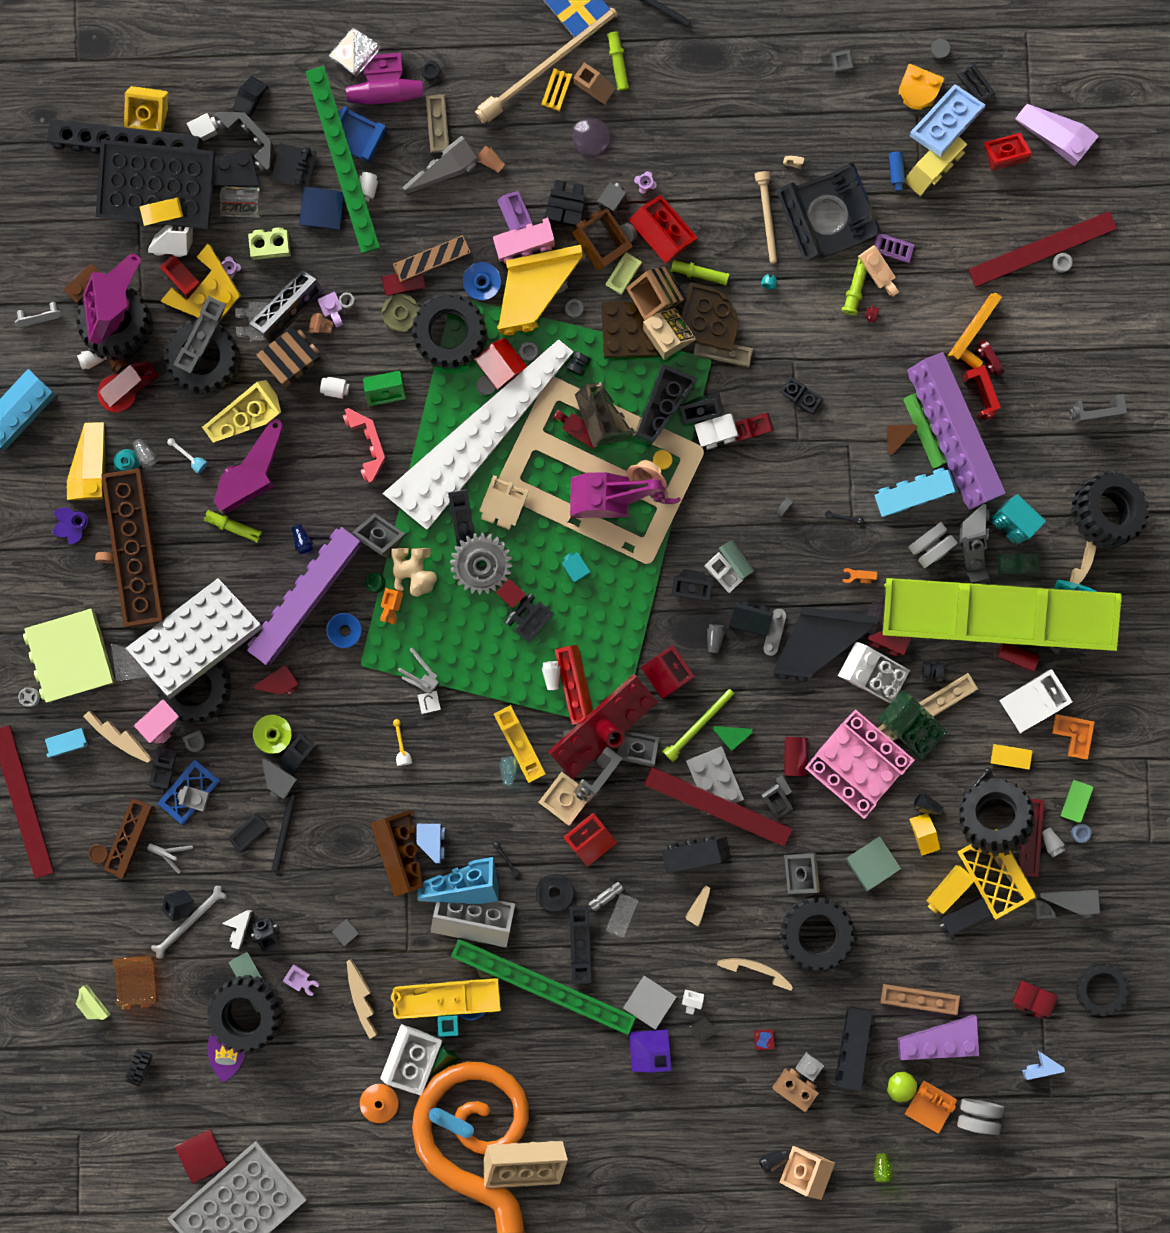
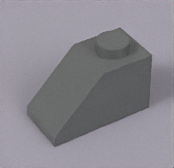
(278, 780)

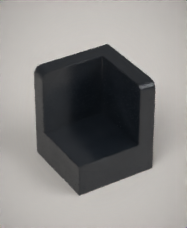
(178, 905)

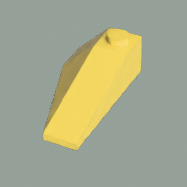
(248, 411)

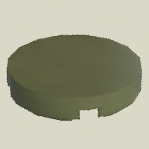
(399, 312)

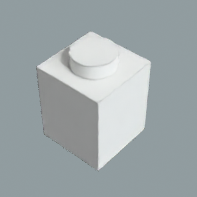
(203, 127)

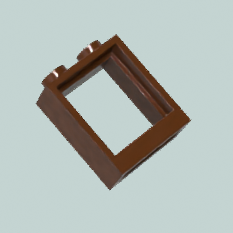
(614, 231)

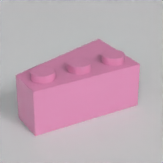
(524, 241)

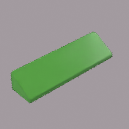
(925, 431)

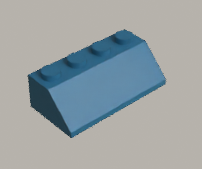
(21, 406)

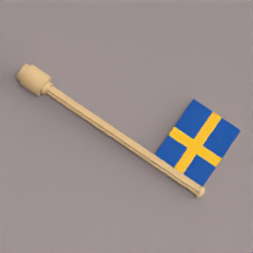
(581, 19)

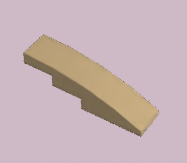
(124, 741)
(359, 990)

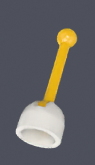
(403, 758)

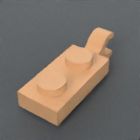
(878, 270)

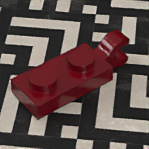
(574, 426)

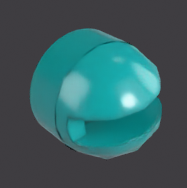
(769, 282)

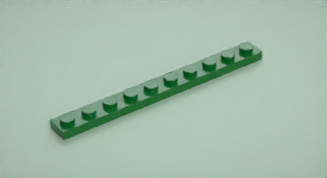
(342, 160)
(543, 986)

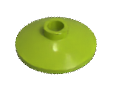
(262, 731)

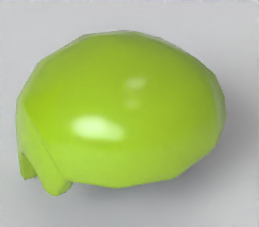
(902, 1087)

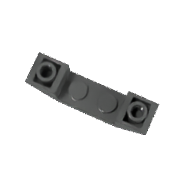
(230, 120)
(974, 558)

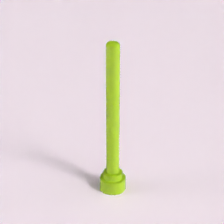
(673, 751)

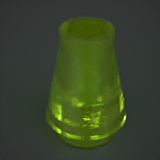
(882, 1168)

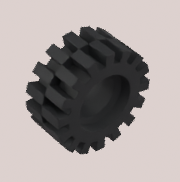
(138, 1067)

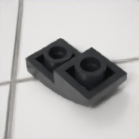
(801, 395)

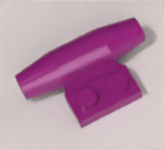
(384, 82)

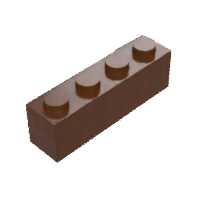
(398, 852)

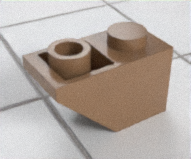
(593, 83)

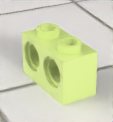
(269, 250)

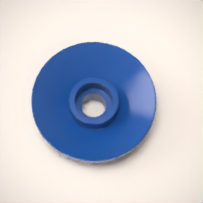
(481, 271)

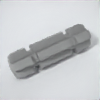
(606, 896)

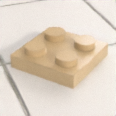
(562, 800)

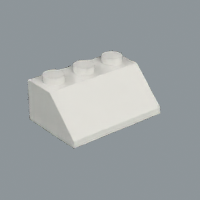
(411, 1060)

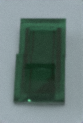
(1018, 563)

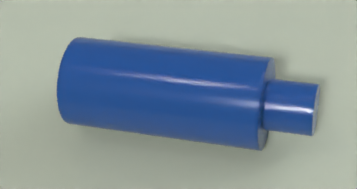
(897, 170)

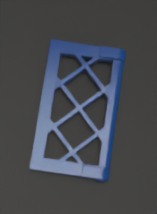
(173, 790)

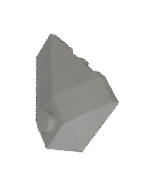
(454, 161)

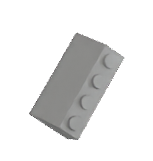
(475, 922)

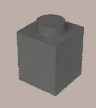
(612, 197)

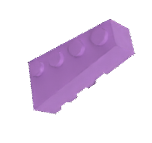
(951, 1039)

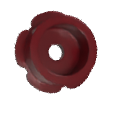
(872, 314)

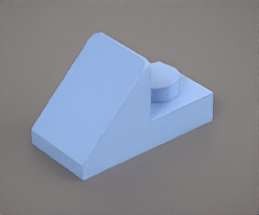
(1047, 1067)

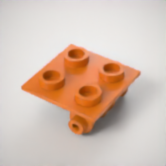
(931, 1106)

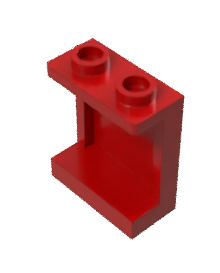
(985, 389)

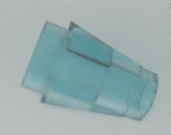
(508, 769)

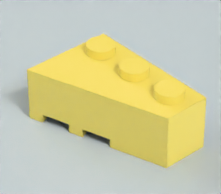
(931, 166)

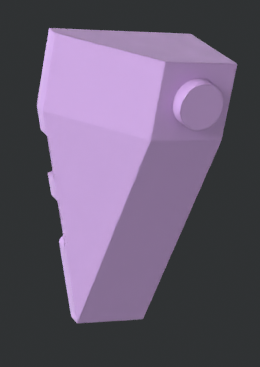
(1060, 133)

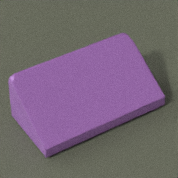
(514, 211)

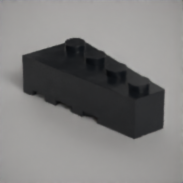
(663, 400)

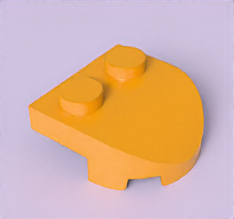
(919, 87)

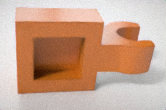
(864, 576)
(391, 603)

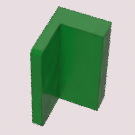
(384, 388)

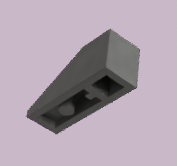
(1079, 901)

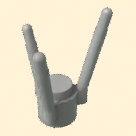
(427, 683)

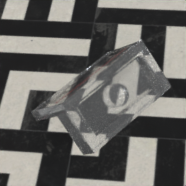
(239, 201)

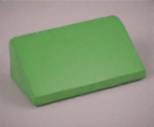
(1076, 801)

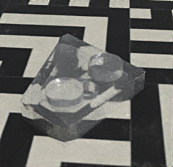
(125, 665)

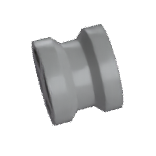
(25, 697)

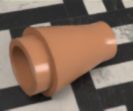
(490, 159)

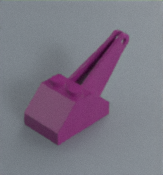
(106, 299)
(250, 478)

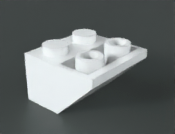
(172, 240)

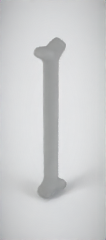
(160, 949)

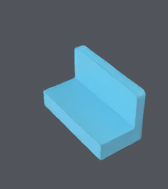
(66, 742)

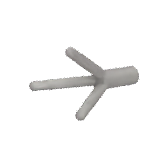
(165, 853)

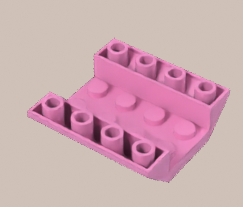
(859, 763)

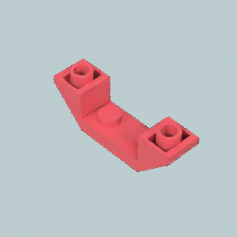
(373, 467)

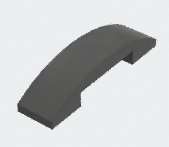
(200, 335)

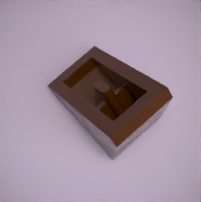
(897, 435)

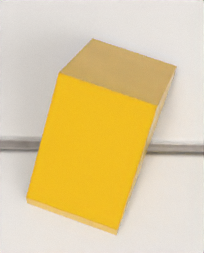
(925, 834)

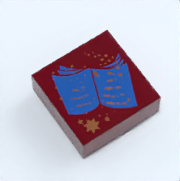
(764, 1039)

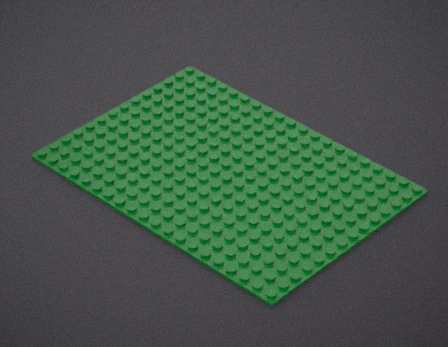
(603, 613)

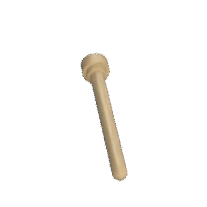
(763, 180)

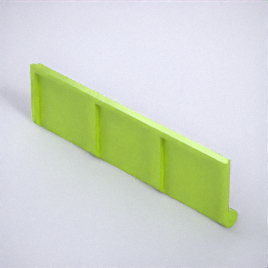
(1002, 614)

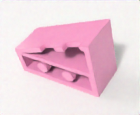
(158, 723)

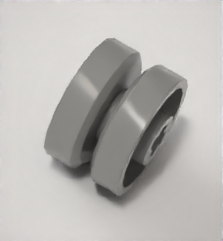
(933, 546)
(980, 1118)

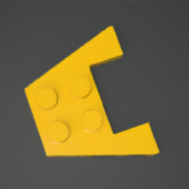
(216, 284)

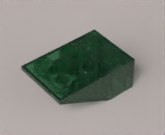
(912, 725)

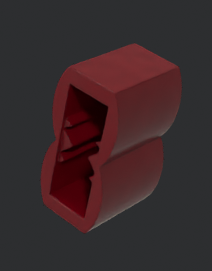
(1035, 999)

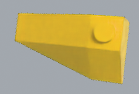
(88, 464)

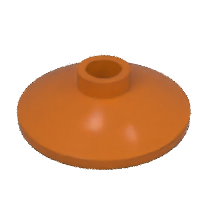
(381, 1093)

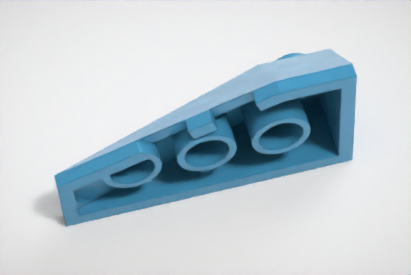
(467, 885)

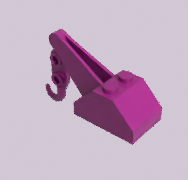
(610, 495)

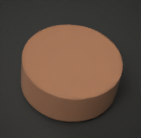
(104, 557)

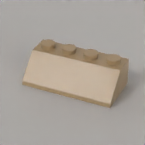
(524, 1164)

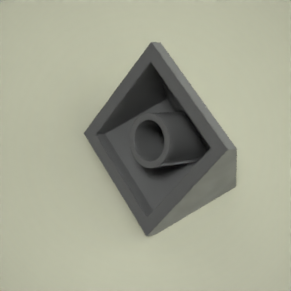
(379, 535)
(639, 748)
(801, 873)

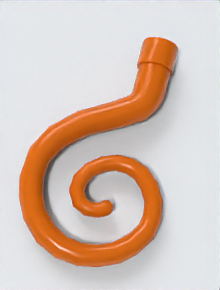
(500, 1199)

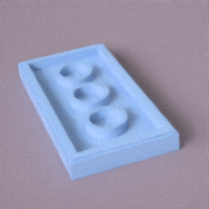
(947, 120)

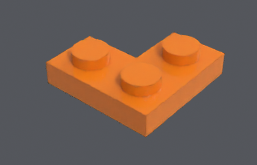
(1080, 734)

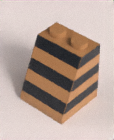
(656, 292)
(289, 356)

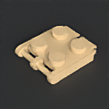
(503, 503)

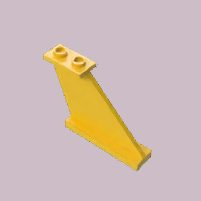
(532, 286)

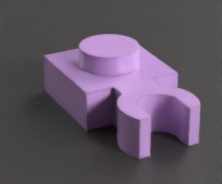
(298, 978)

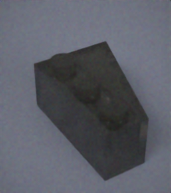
(601, 417)

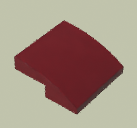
(201, 1156)

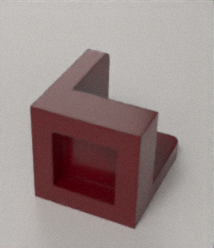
(510, 593)

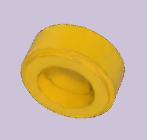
(662, 459)

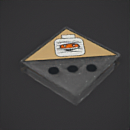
(354, 51)

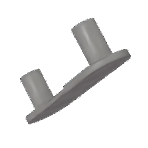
(46, 316)
(775, 632)

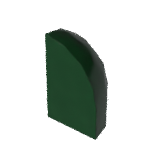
(443, 1060)

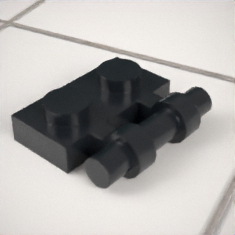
(534, 620)

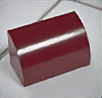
(1018, 656)
(795, 756)

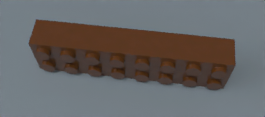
(133, 548)

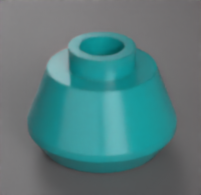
(129, 459)

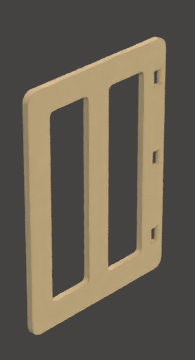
(534, 438)

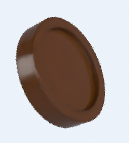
(98, 853)

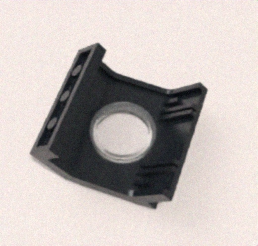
(829, 213)

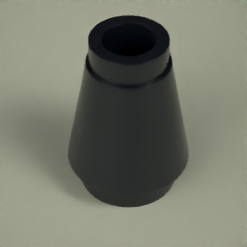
(926, 804)
(772, 1161)

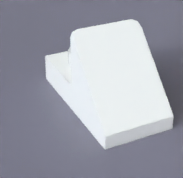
(241, 923)

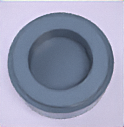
(1081, 833)

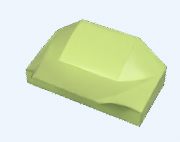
(91, 1005)

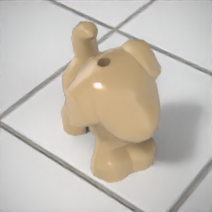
(421, 580)

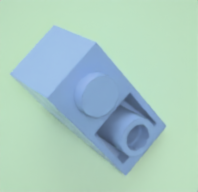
(429, 839)

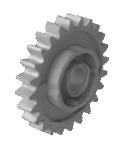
(481, 577)

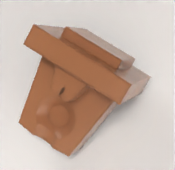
(320, 324)

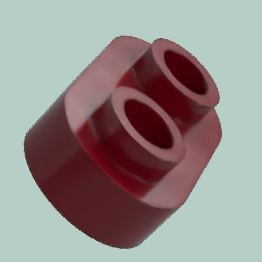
(986, 352)

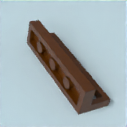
(134, 841)

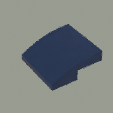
(321, 208)

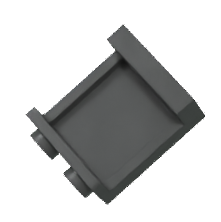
(1116, 410)
(608, 761)

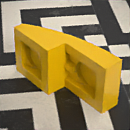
(161, 211)

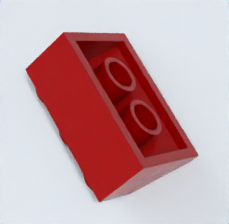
(663, 229)

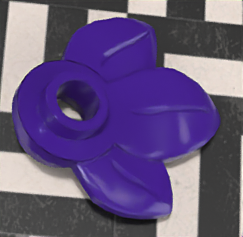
(67, 524)

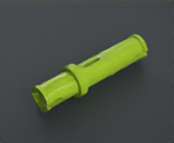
(618, 61)
(699, 272)
(224, 522)

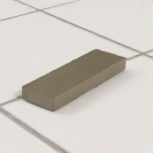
(437, 123)
(739, 356)

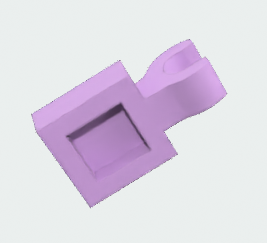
(330, 307)

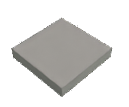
(649, 1002)

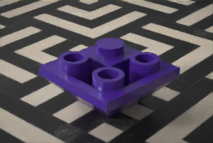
(650, 1051)

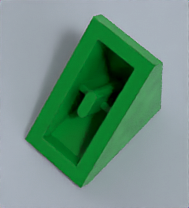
(732, 736)

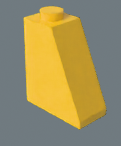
(950, 890)

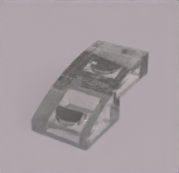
(621, 915)

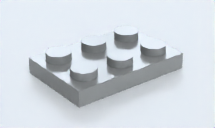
(714, 774)

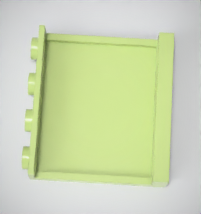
(69, 655)

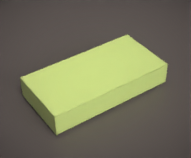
(623, 273)

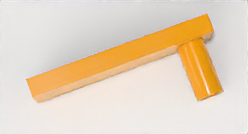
(959, 349)

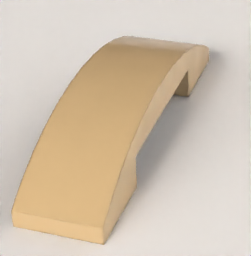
(1079, 574)
(732, 964)

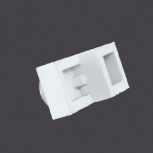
(723, 572)

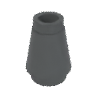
(715, 636)

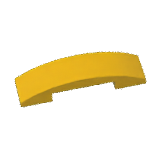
(519, 743)

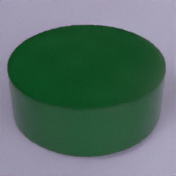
(375, 582)

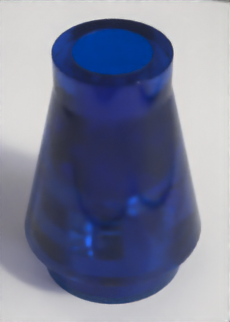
(302, 541)

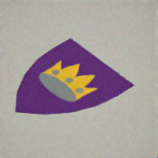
(222, 1060)

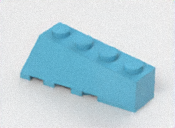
(916, 492)

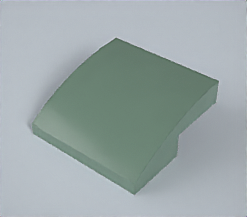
(736, 559)
(873, 863)

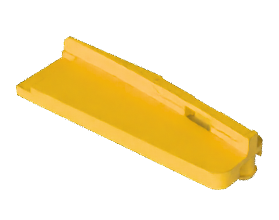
(446, 998)

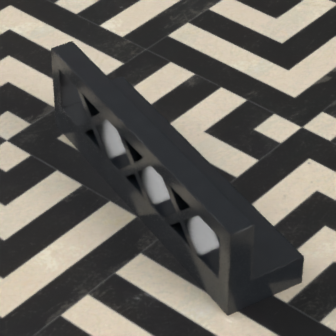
(289, 309)

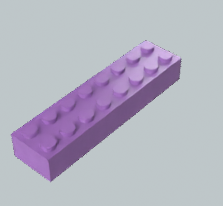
(955, 431)
(305, 596)

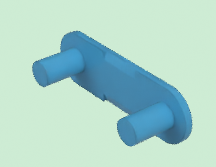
(451, 1122)

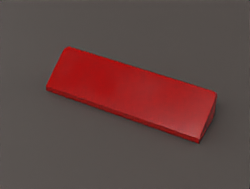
(574, 683)

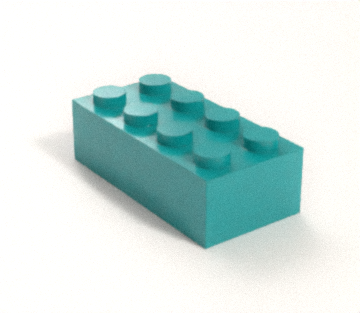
(1017, 519)

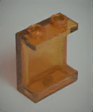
(135, 981)

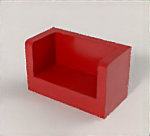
(180, 276)

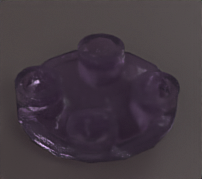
(591, 136)

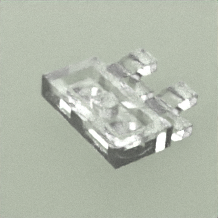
(251, 312)

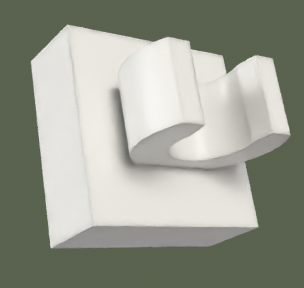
(692, 1000)

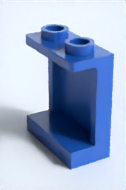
(361, 134)

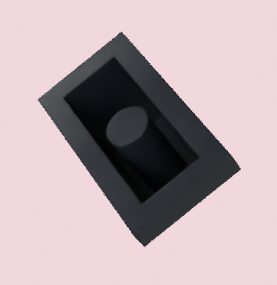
(702, 408)

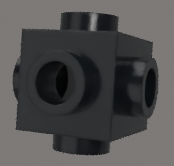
(266, 933)

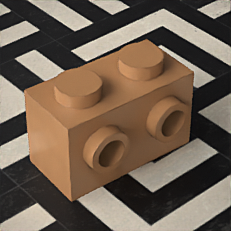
(794, 1091)

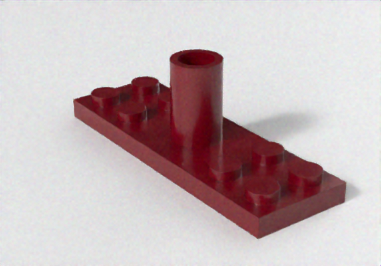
(603, 727)

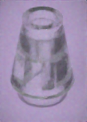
(144, 453)

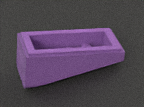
(881, 237)

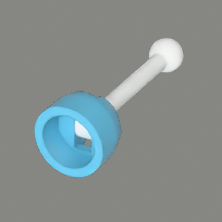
(198, 464)

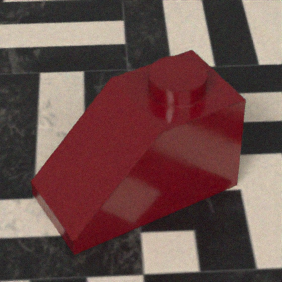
(279, 682)

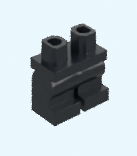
(565, 202)

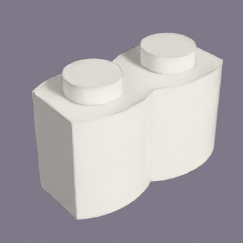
(716, 431)

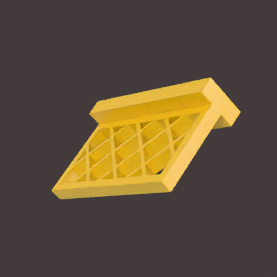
(1013, 870)

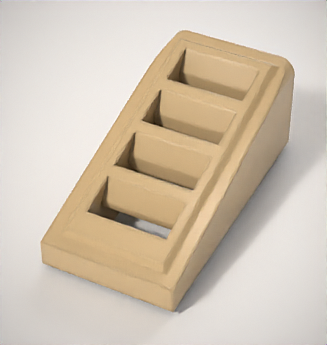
(696, 911)

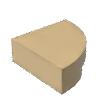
(793, 161)

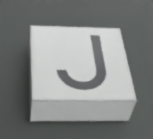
(429, 702)

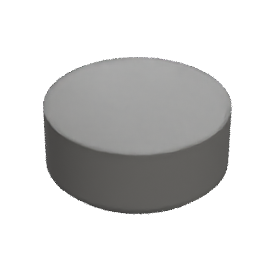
(1062, 262)

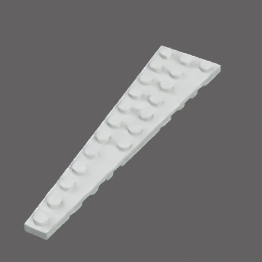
(454, 461)

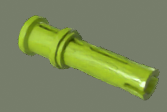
(854, 294)

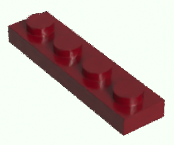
(1030, 852)

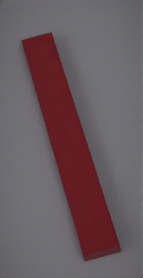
(1042, 249)
(23, 805)
(717, 806)

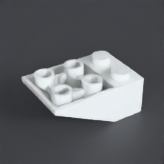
(873, 672)
(1036, 700)

